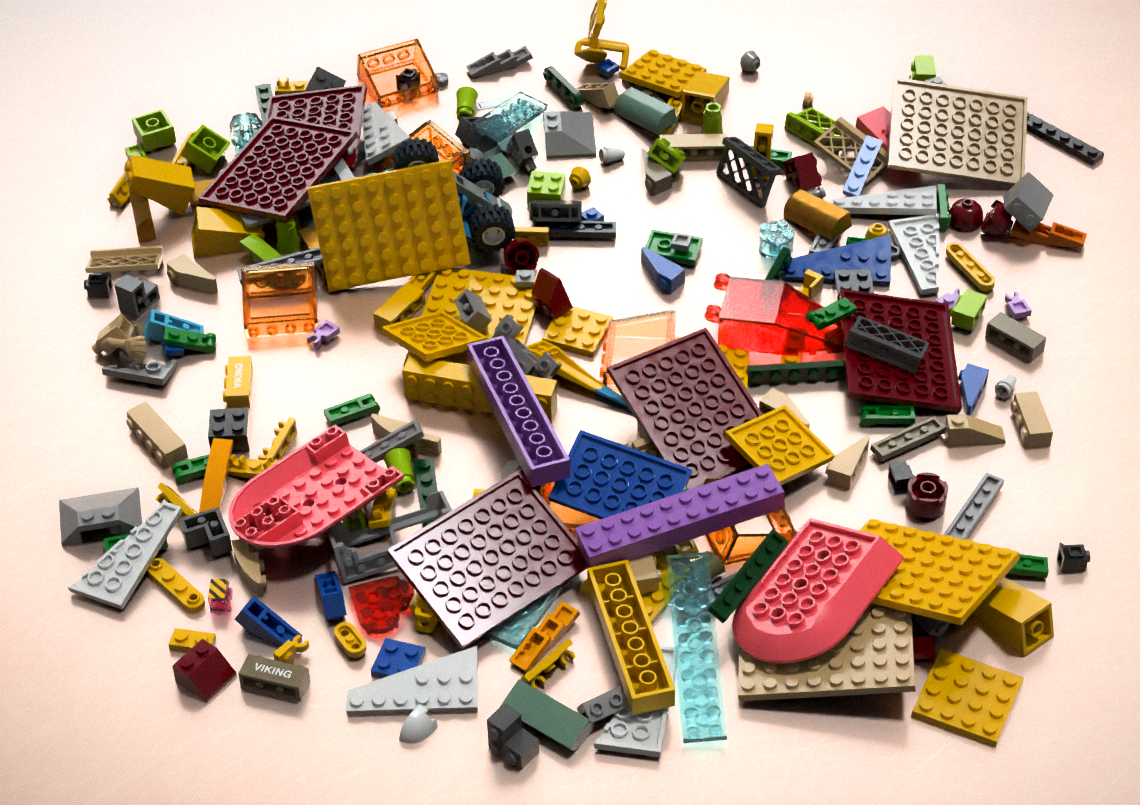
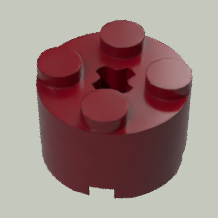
(926, 495)

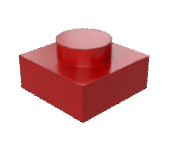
(923, 648)

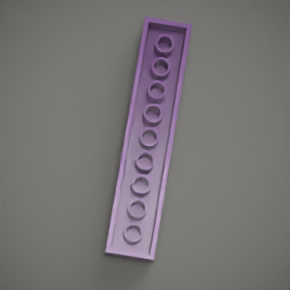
(518, 411)
(681, 517)

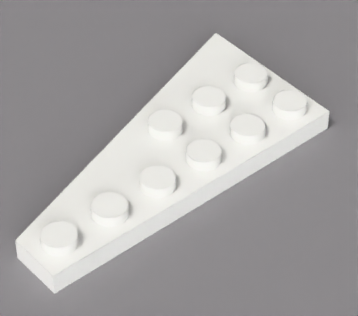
(380, 133)
(900, 202)
(920, 249)
(125, 564)
(436, 685)
(639, 732)

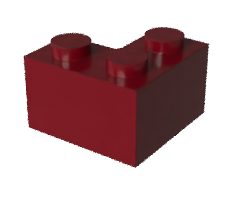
(804, 171)

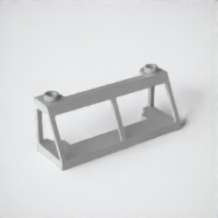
(356, 567)

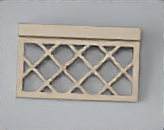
(849, 134)
(125, 259)

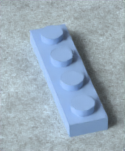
(862, 166)

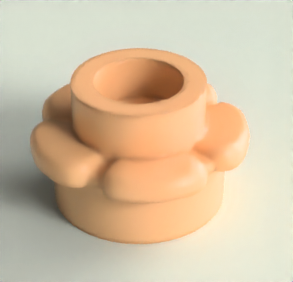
(808, 99)

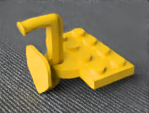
(596, 47)

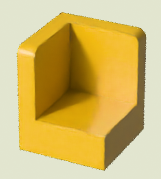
(812, 284)

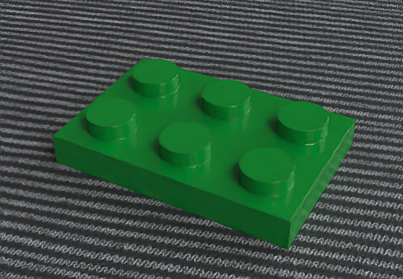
(660, 243)

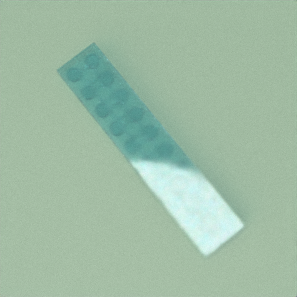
(696, 648)

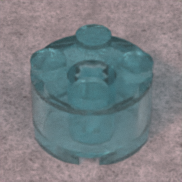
(243, 128)
(774, 237)

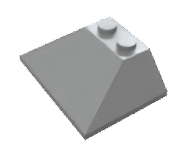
(569, 134)
(99, 512)

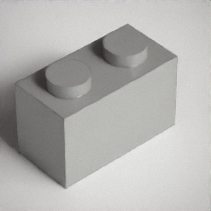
(473, 310)

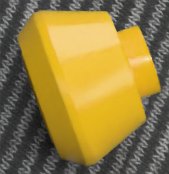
(579, 177)
(876, 230)

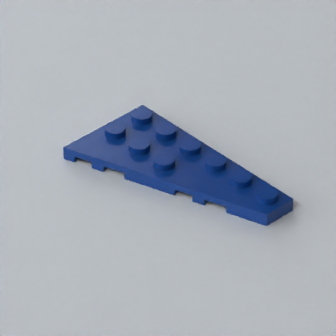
(866, 254)

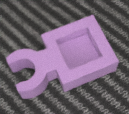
(950, 299)
(1017, 307)
(324, 331)

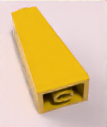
(703, 90)
(160, 182)
(219, 231)
(1017, 616)

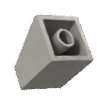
(1028, 201)

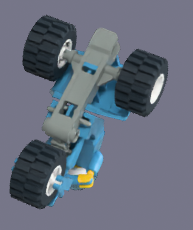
(484, 215)

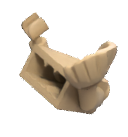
(118, 335)

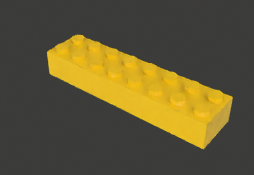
(457, 386)
(630, 637)

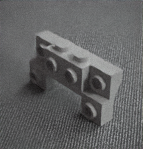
(544, 367)

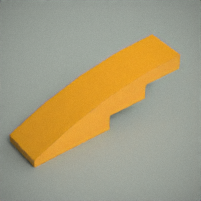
(216, 474)
(543, 638)

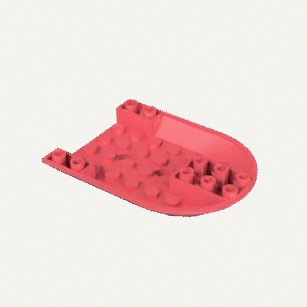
(276, 503)
(795, 623)

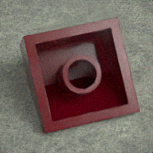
(550, 294)
(203, 670)

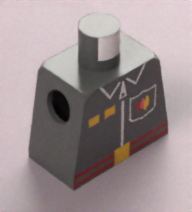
(523, 150)

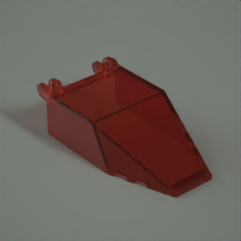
(769, 318)

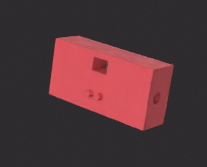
(876, 124)

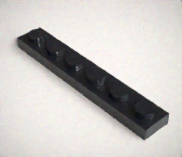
(1063, 139)

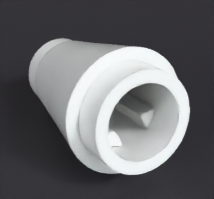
(611, 154)
(1005, 387)

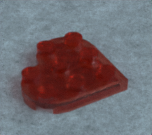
(380, 603)

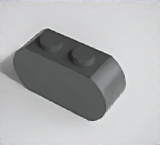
(555, 210)

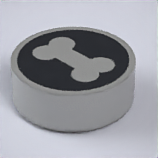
(443, 78)

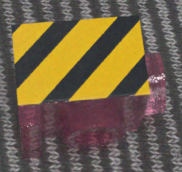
(220, 595)

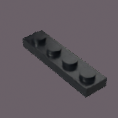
(582, 229)

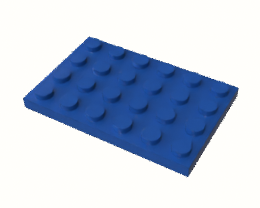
(615, 478)

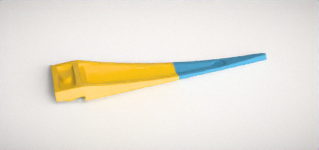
(573, 372)

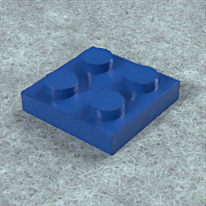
(396, 657)

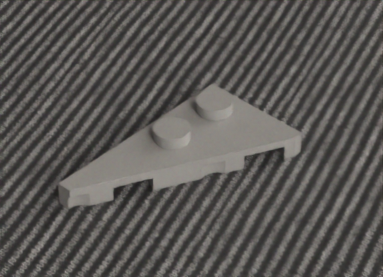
(145, 372)

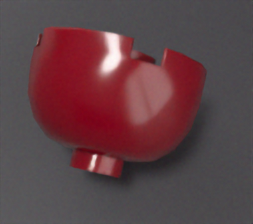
(966, 215)
(996, 220)
(520, 255)

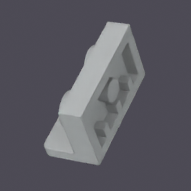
(604, 705)

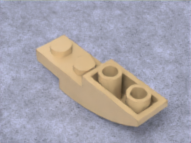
(429, 443)
(249, 566)

